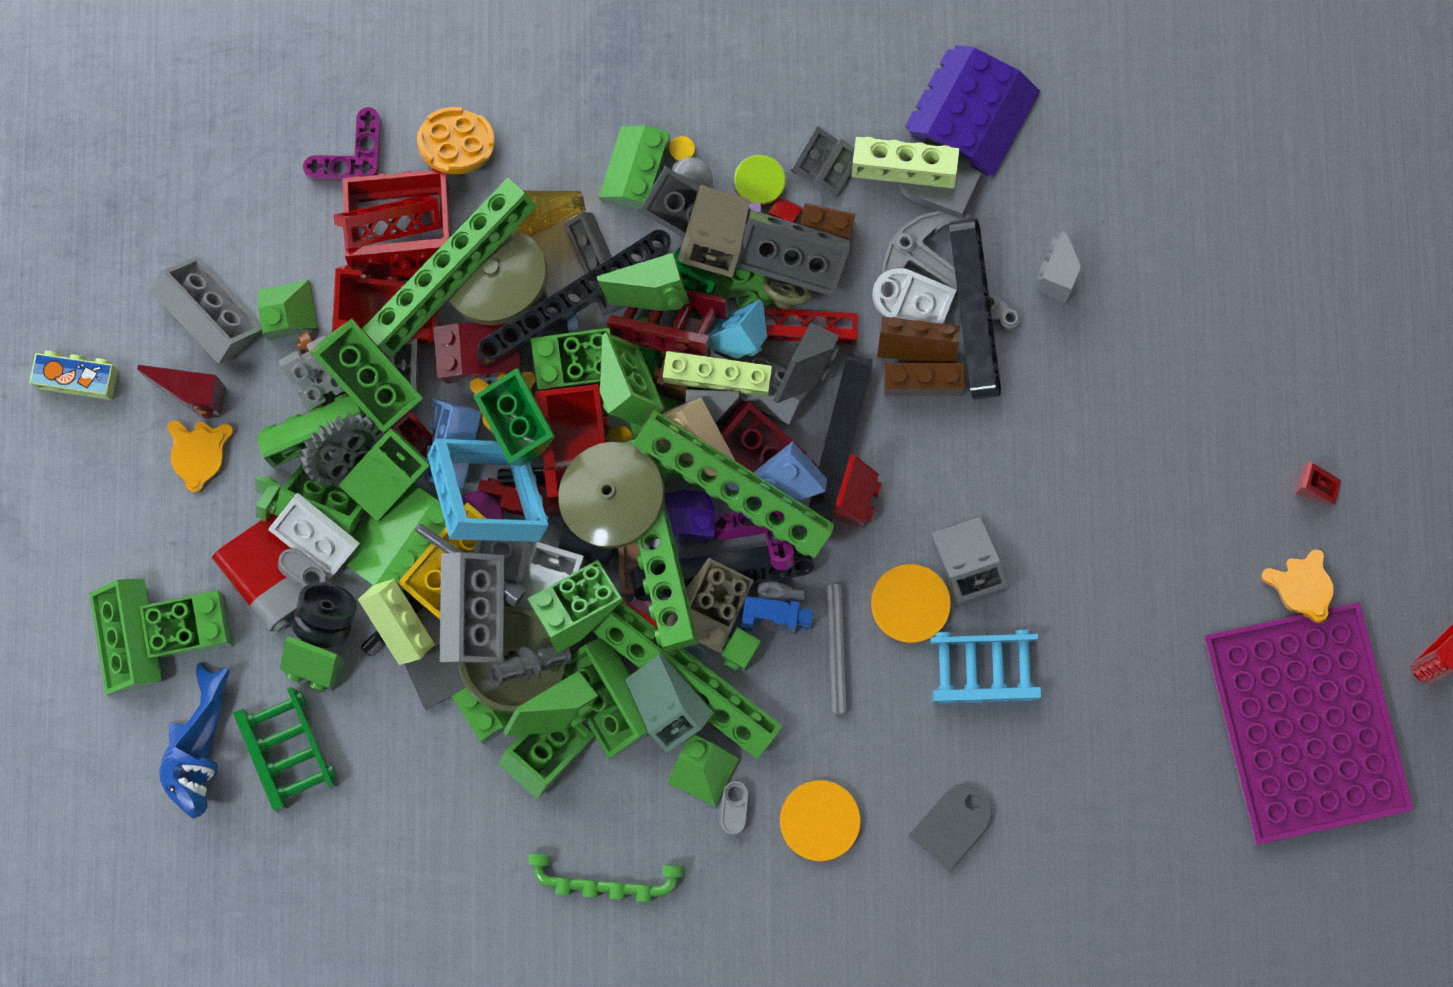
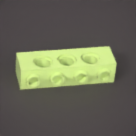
(914, 171)
(717, 374)

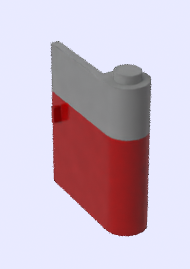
(253, 570)

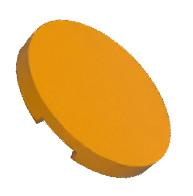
(455, 140)
(910, 603)
(820, 820)

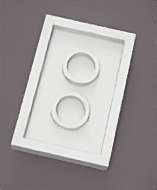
(313, 535)

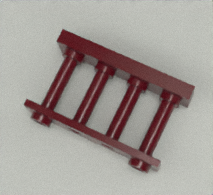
(672, 339)

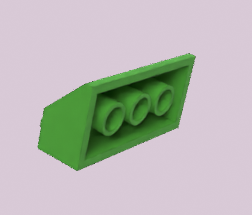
(366, 375)
(286, 441)
(122, 637)
(615, 714)

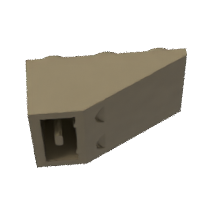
(715, 231)
(715, 602)

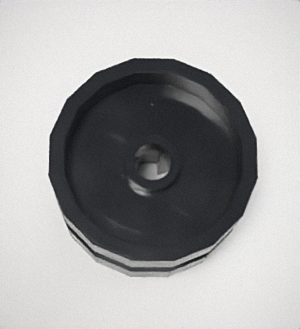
(324, 615)

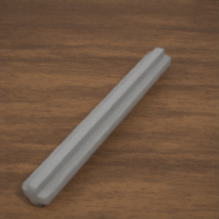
(836, 644)

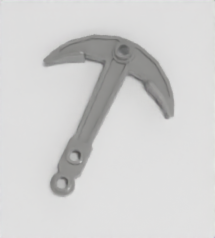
(933, 264)

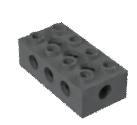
(796, 269)

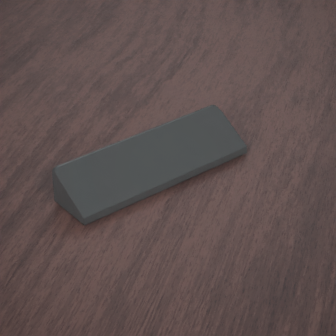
(590, 250)

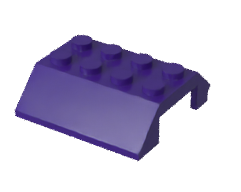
(974, 107)

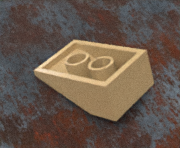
(698, 421)

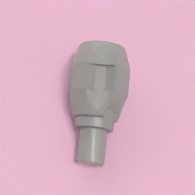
(777, 591)

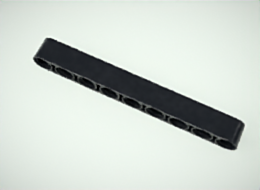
(561, 301)

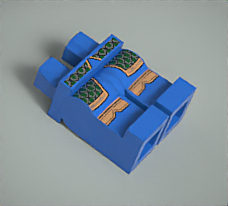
(775, 614)

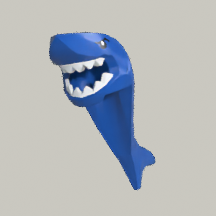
(185, 760)

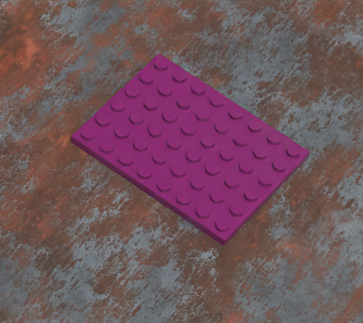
(1307, 724)

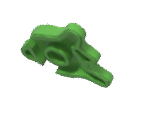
(743, 288)

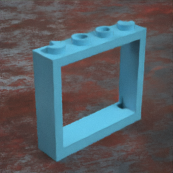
(450, 451)

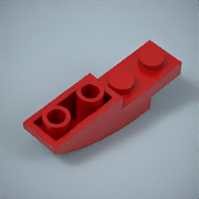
(510, 499)

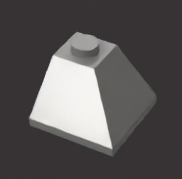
(719, 403)

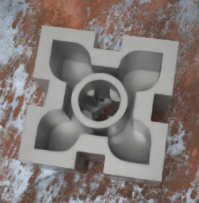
(300, 368)

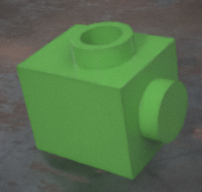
(739, 650)

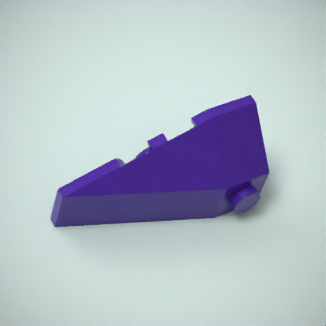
(691, 516)

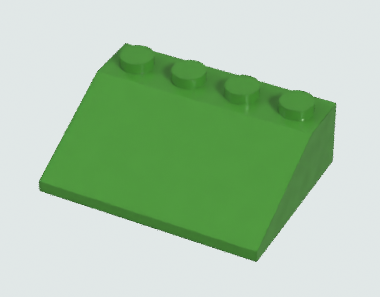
(391, 543)

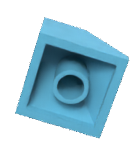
(741, 332)

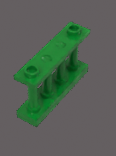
(258, 747)

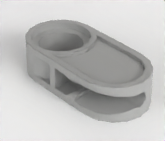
(297, 566)
(733, 813)

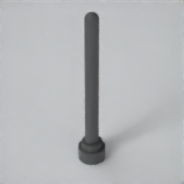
(512, 592)

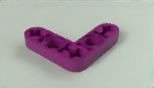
(360, 157)
(741, 530)

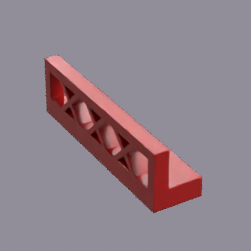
(386, 211)
(788, 333)

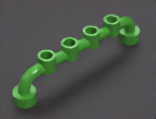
(615, 889)

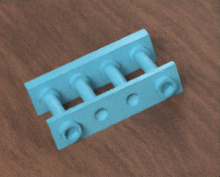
(972, 691)

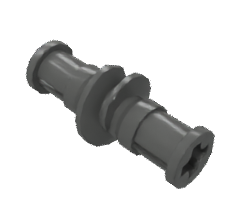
(527, 663)

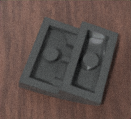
(824, 161)

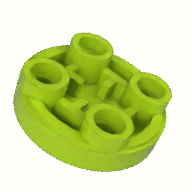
(760, 179)

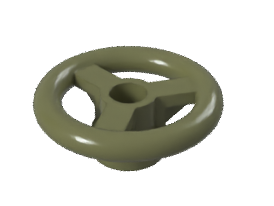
(785, 294)

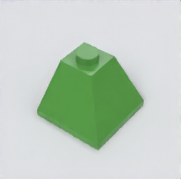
(287, 310)
(703, 770)

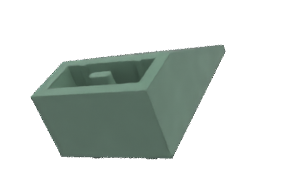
(667, 703)

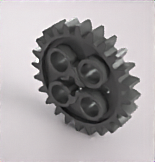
(339, 448)

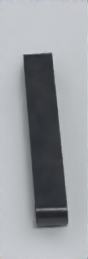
(975, 309)
(841, 432)
(749, 562)

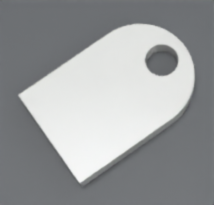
(913, 296)

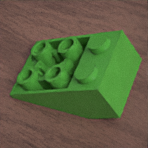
(568, 359)
(384, 474)
(575, 605)
(186, 625)

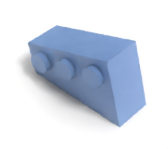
(453, 422)
(791, 473)

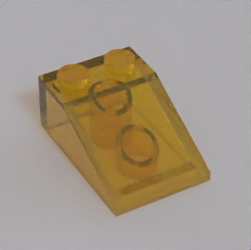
(551, 209)

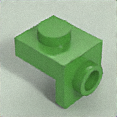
(268, 501)

